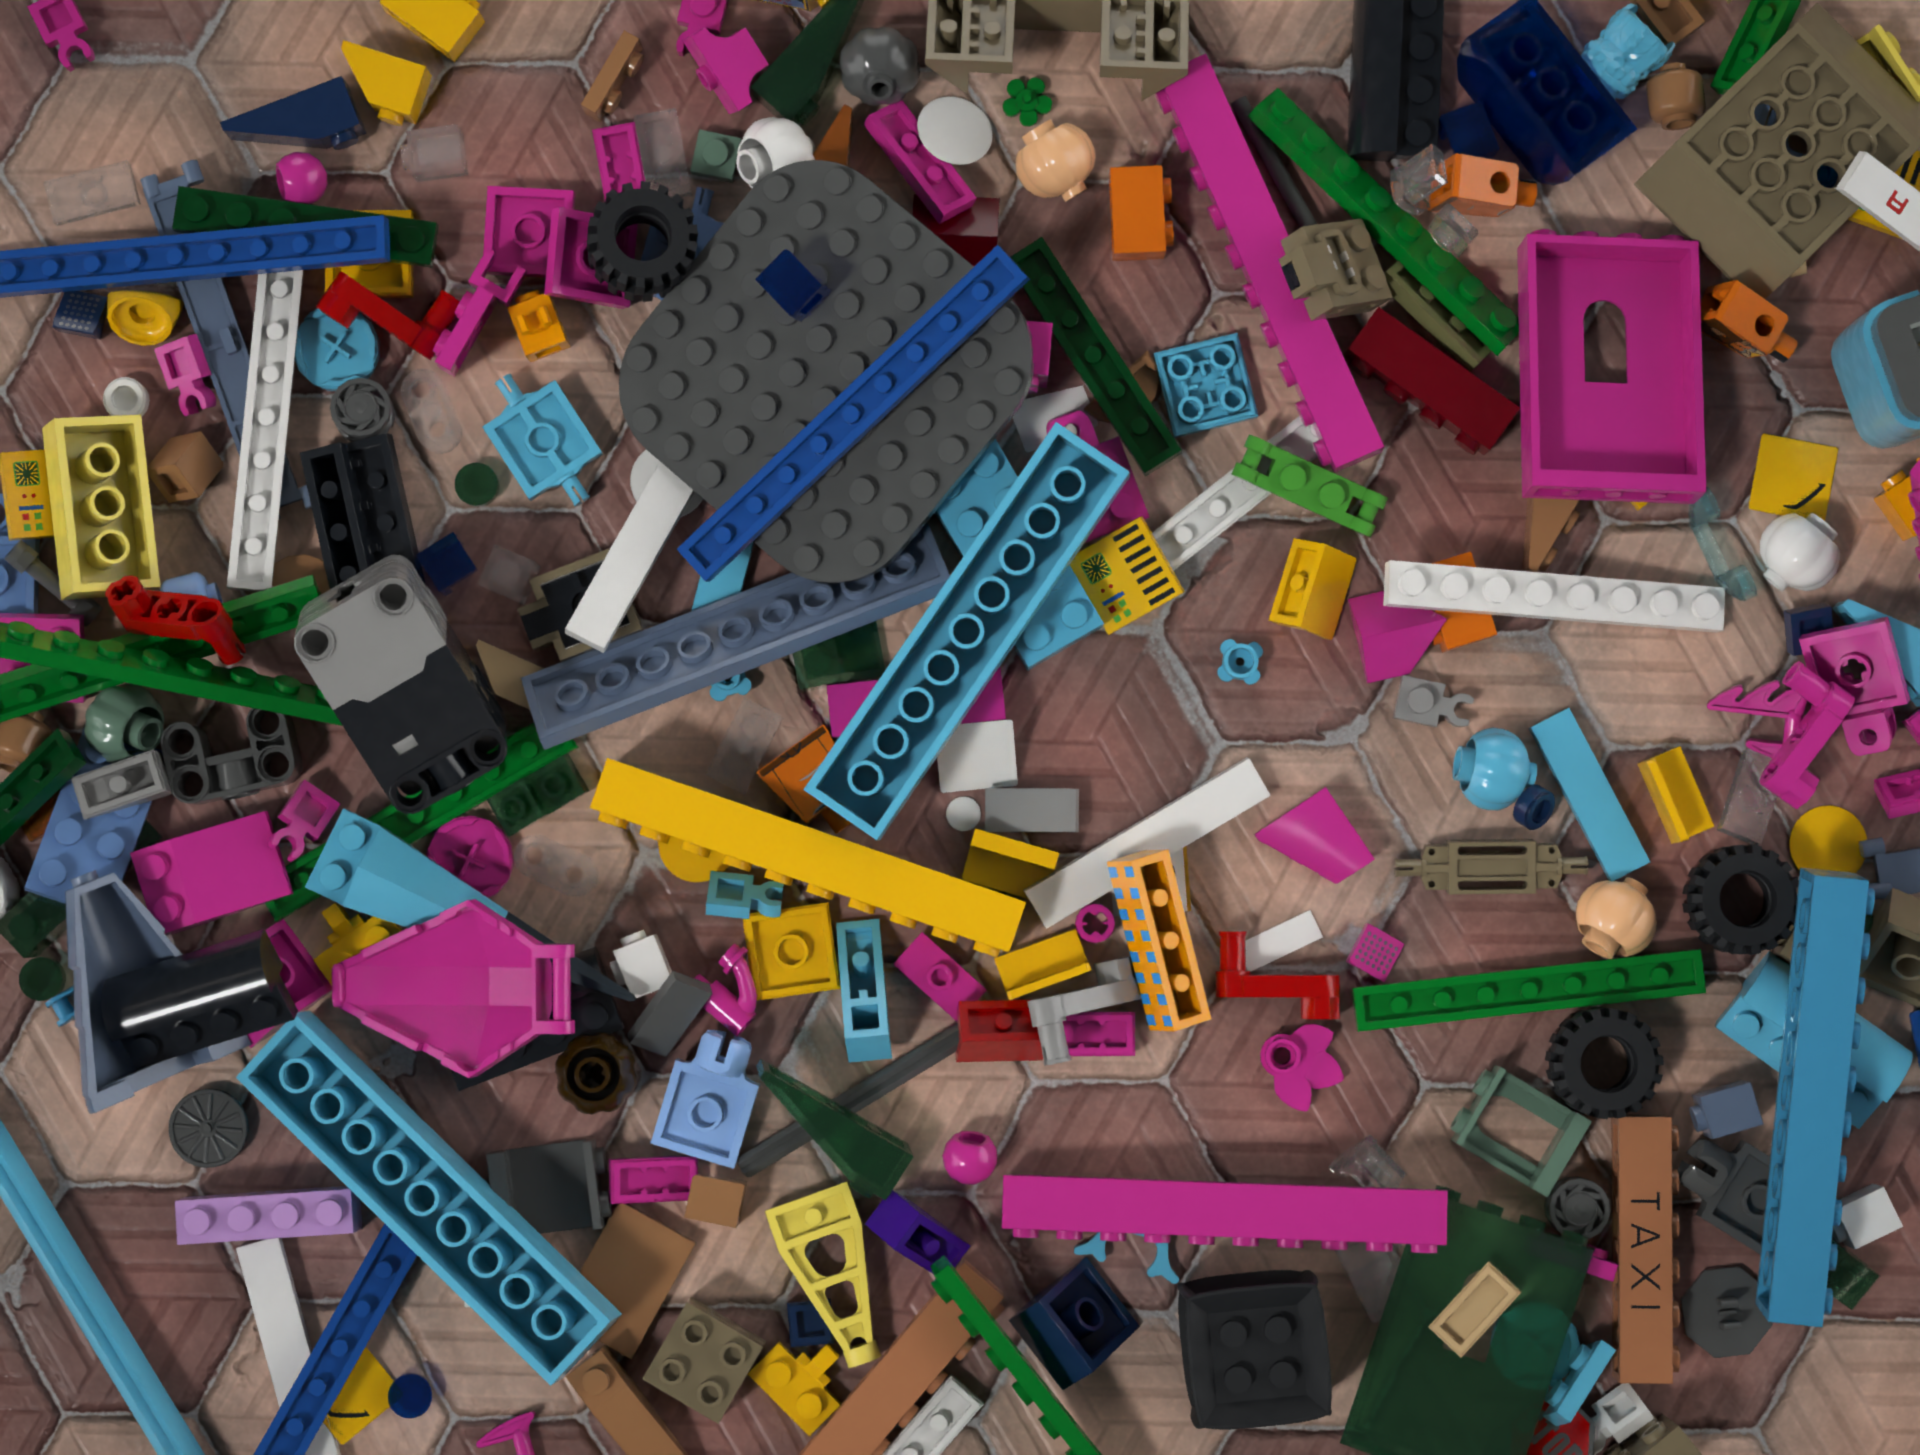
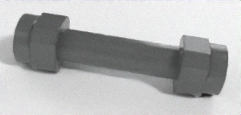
(24, 558)

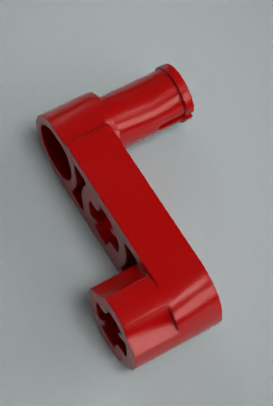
(348, 298)
(175, 616)
(1318, 992)

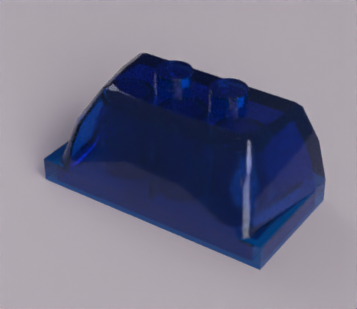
(1540, 94)

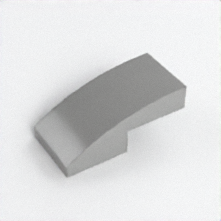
(1031, 810)

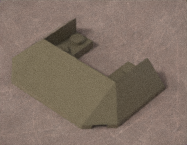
(1136, 41)

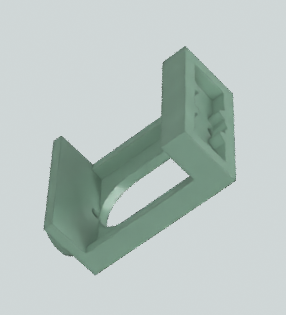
(1569, 1123)

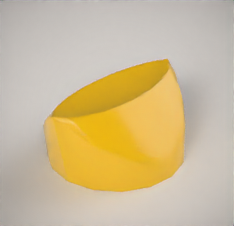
(143, 315)

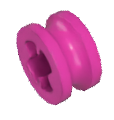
(1095, 936)

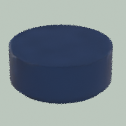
(1534, 807)

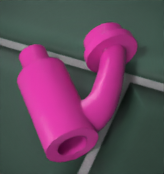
(733, 1011)

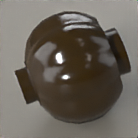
(576, 1079)

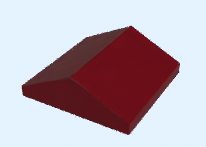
(968, 233)

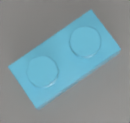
(1568, 1396)

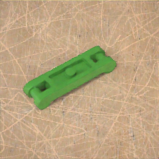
(1309, 486)

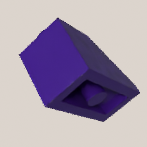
(915, 1232)

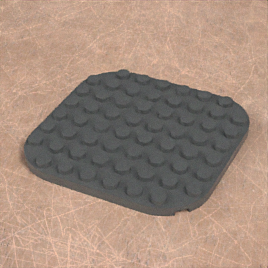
(732, 378)

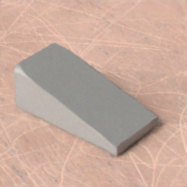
(122, 784)

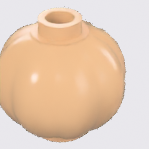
(1055, 160)
(1616, 918)

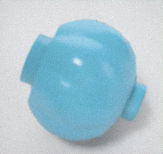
(1493, 769)

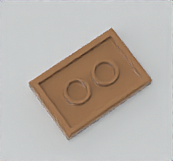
(635, 1270)

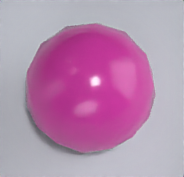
(301, 178)
(969, 1157)

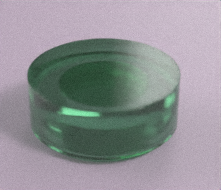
(477, 484)
(42, 978)

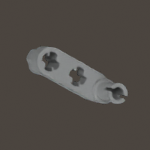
(1115, 986)

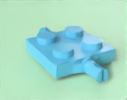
(542, 440)

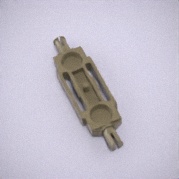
(1537, 865)

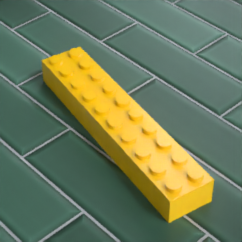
(808, 855)

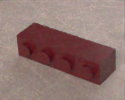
(1430, 382)

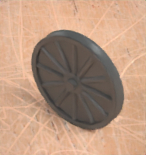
(208, 1128)

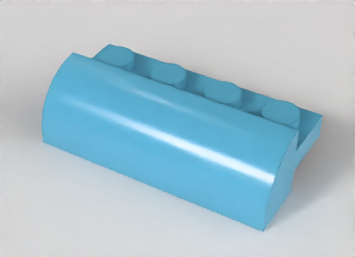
(1757, 1024)

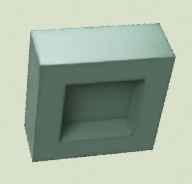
(715, 156)

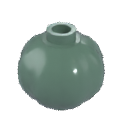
(123, 716)

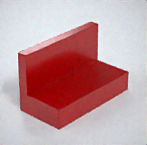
(996, 1032)

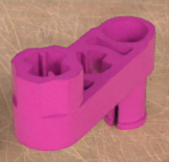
(1787, 771)

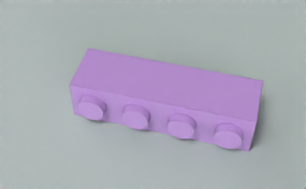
(267, 1215)

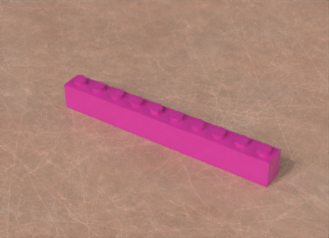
(1255, 235)
(1225, 1210)

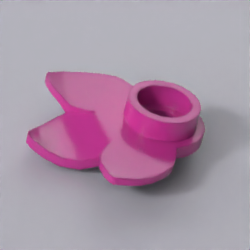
(1307, 1065)

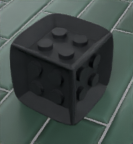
(1254, 1349)

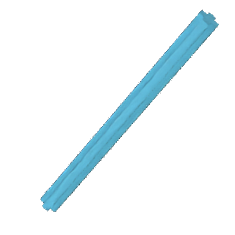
(91, 1305)

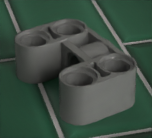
(232, 773)

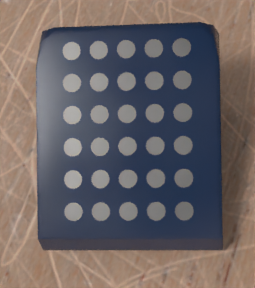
(81, 314)

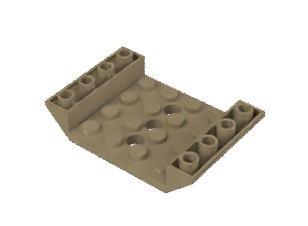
(1739, 185)

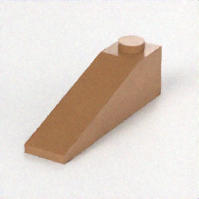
(622, 1406)

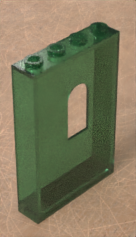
(1429, 1398)

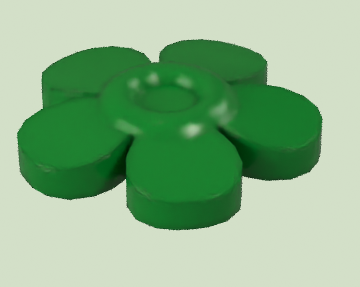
(1026, 101)

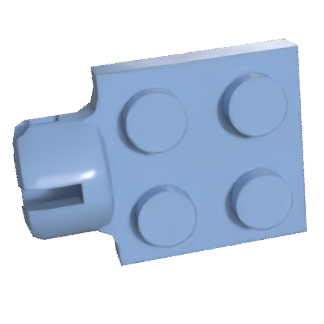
(708, 1102)

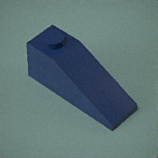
(311, 118)

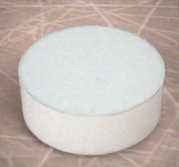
(126, 397)

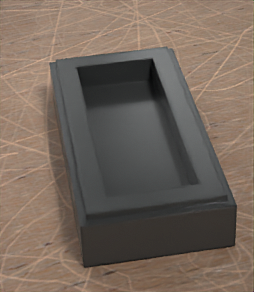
(669, 1013)

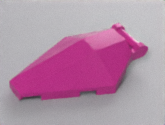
(460, 987)

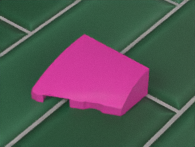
(1318, 838)

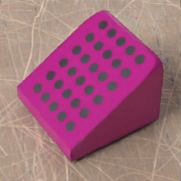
(1375, 952)

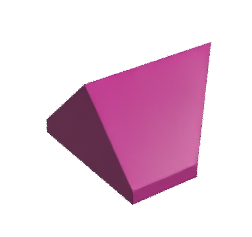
(1391, 637)

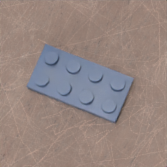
(80, 845)

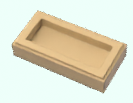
(1475, 1309)

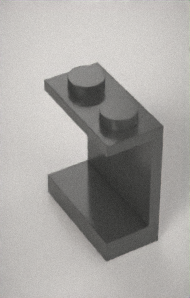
(553, 1184)

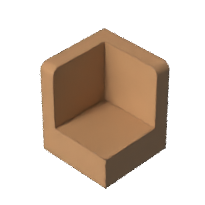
(184, 467)
(716, 1200)

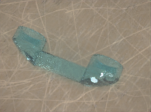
(1736, 581)

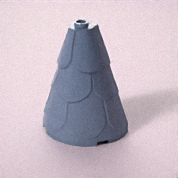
(106, 938)

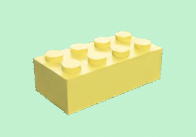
(100, 503)

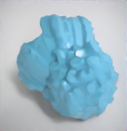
(1625, 52)

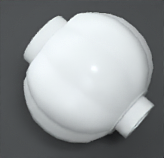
(771, 145)
(1799, 552)

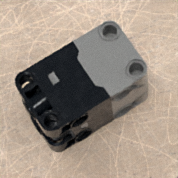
(402, 684)

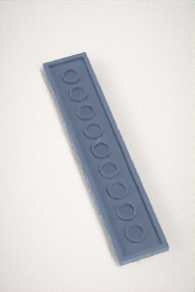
(722, 642)

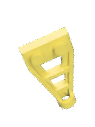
(812, 1218)

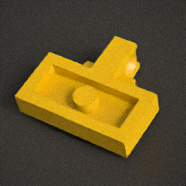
(350, 936)
(798, 1384)

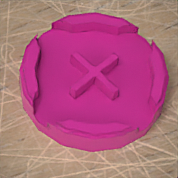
(474, 852)

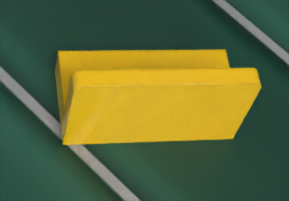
(1313, 588)
(1675, 795)
(1006, 863)
(1042, 964)

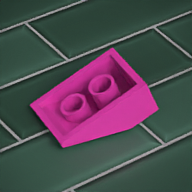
(211, 873)

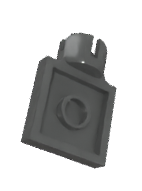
(1730, 1188)

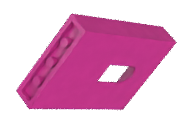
(1604, 437)

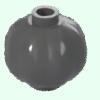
(879, 66)

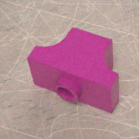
(726, 65)

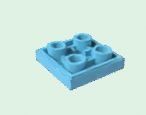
(1205, 385)

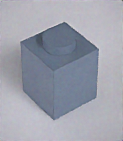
(1725, 1110)

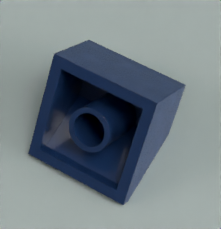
(1074, 1324)

